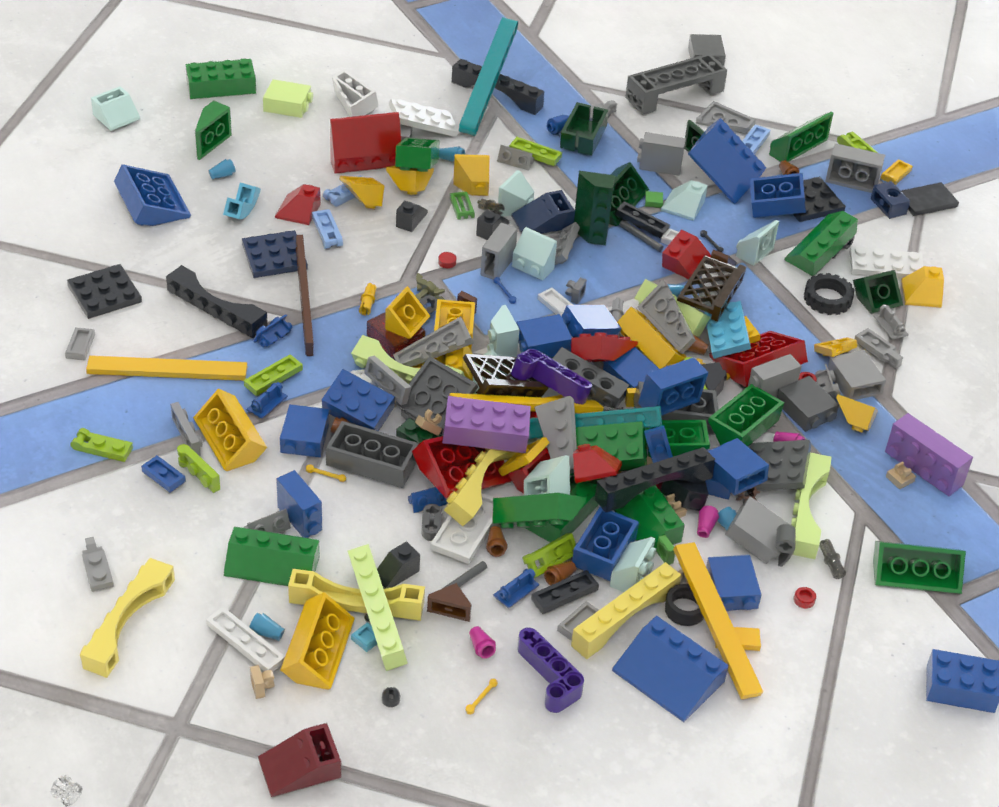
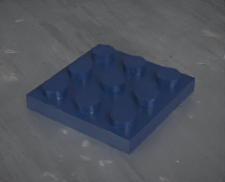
(271, 253)

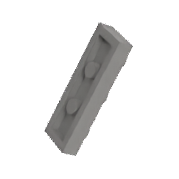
(565, 242)
(387, 380)
(185, 427)

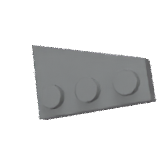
(735, 120)

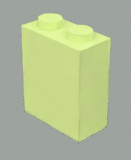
(287, 98)

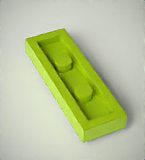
(539, 152)
(272, 374)

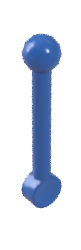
(512, 299)

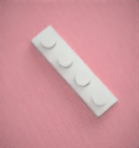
(245, 640)

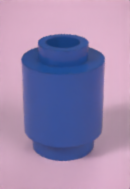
(556, 124)

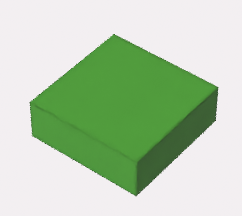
(653, 199)
(665, 549)

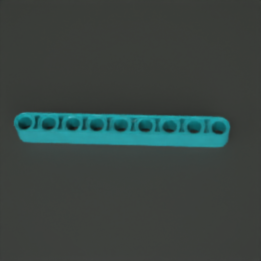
(488, 76)

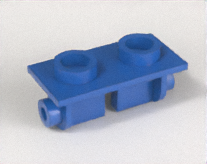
(267, 335)
(267, 401)
(425, 497)
(517, 588)

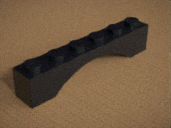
(525, 96)
(243, 317)
(620, 489)

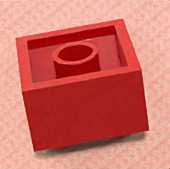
(684, 254)

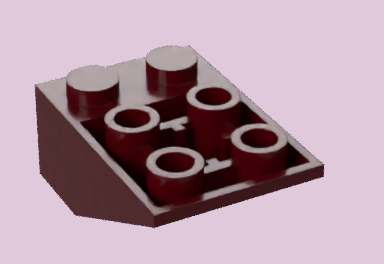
(301, 761)

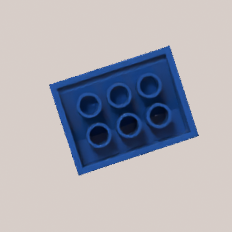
(726, 160)
(150, 196)
(671, 668)

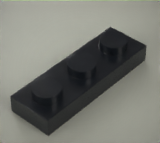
(642, 219)
(564, 591)

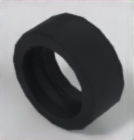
(677, 615)

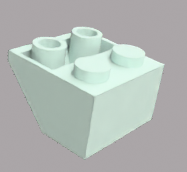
(114, 108)
(549, 477)
(633, 564)

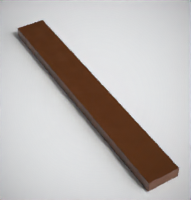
(304, 296)

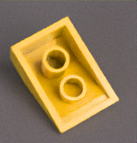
(450, 310)

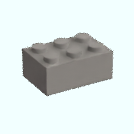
(854, 168)

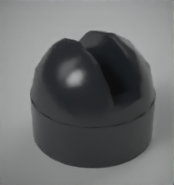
(391, 702)

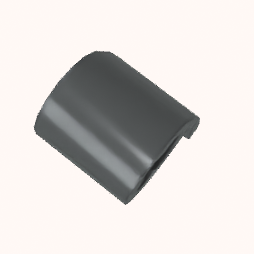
(785, 542)

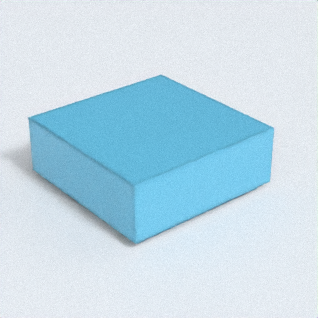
(364, 637)

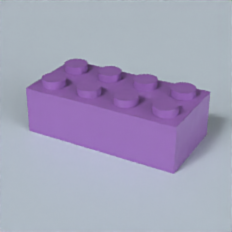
(486, 424)
(928, 454)

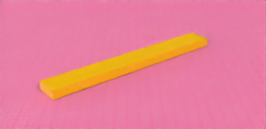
(167, 368)
(588, 407)
(718, 621)

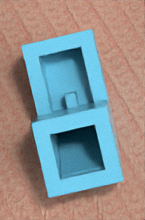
(244, 202)

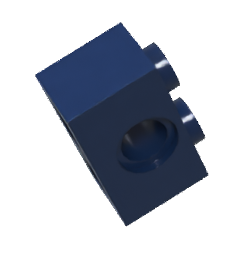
(890, 199)

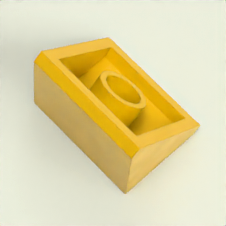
(405, 314)

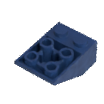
(546, 213)

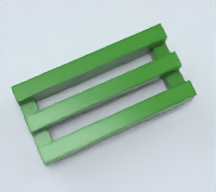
(464, 213)

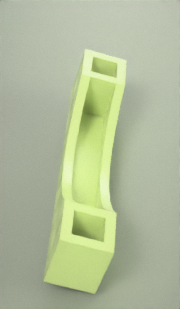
(369, 347)
(807, 530)
(377, 607)

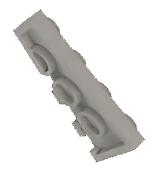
(667, 317)
(440, 342)
(558, 426)

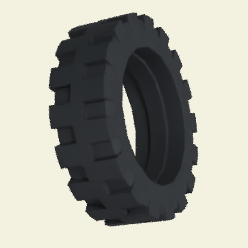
(825, 305)

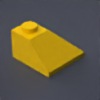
(472, 174)
(410, 180)
(365, 189)
(924, 287)
(857, 413)

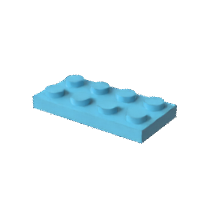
(729, 333)

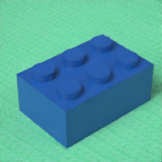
(777, 195)
(674, 386)
(358, 401)
(604, 543)
(962, 681)

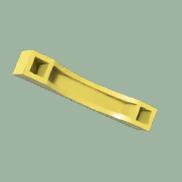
(467, 499)
(151, 583)
(404, 600)
(599, 628)

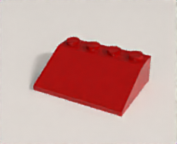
(364, 142)
(770, 347)
(447, 465)

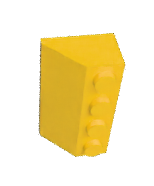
(649, 338)
(229, 431)
(318, 642)

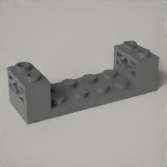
(645, 86)

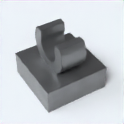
(576, 290)

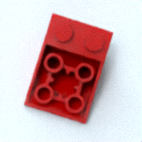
(601, 347)

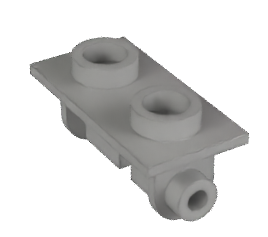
(515, 157)
(890, 323)
(825, 380)
(272, 523)

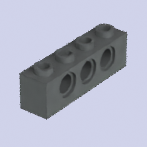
(605, 387)

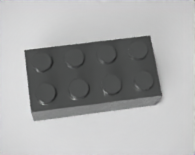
(698, 411)
(371, 454)

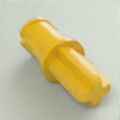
(367, 299)

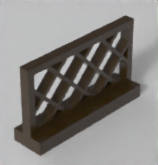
(724, 292)
(505, 385)

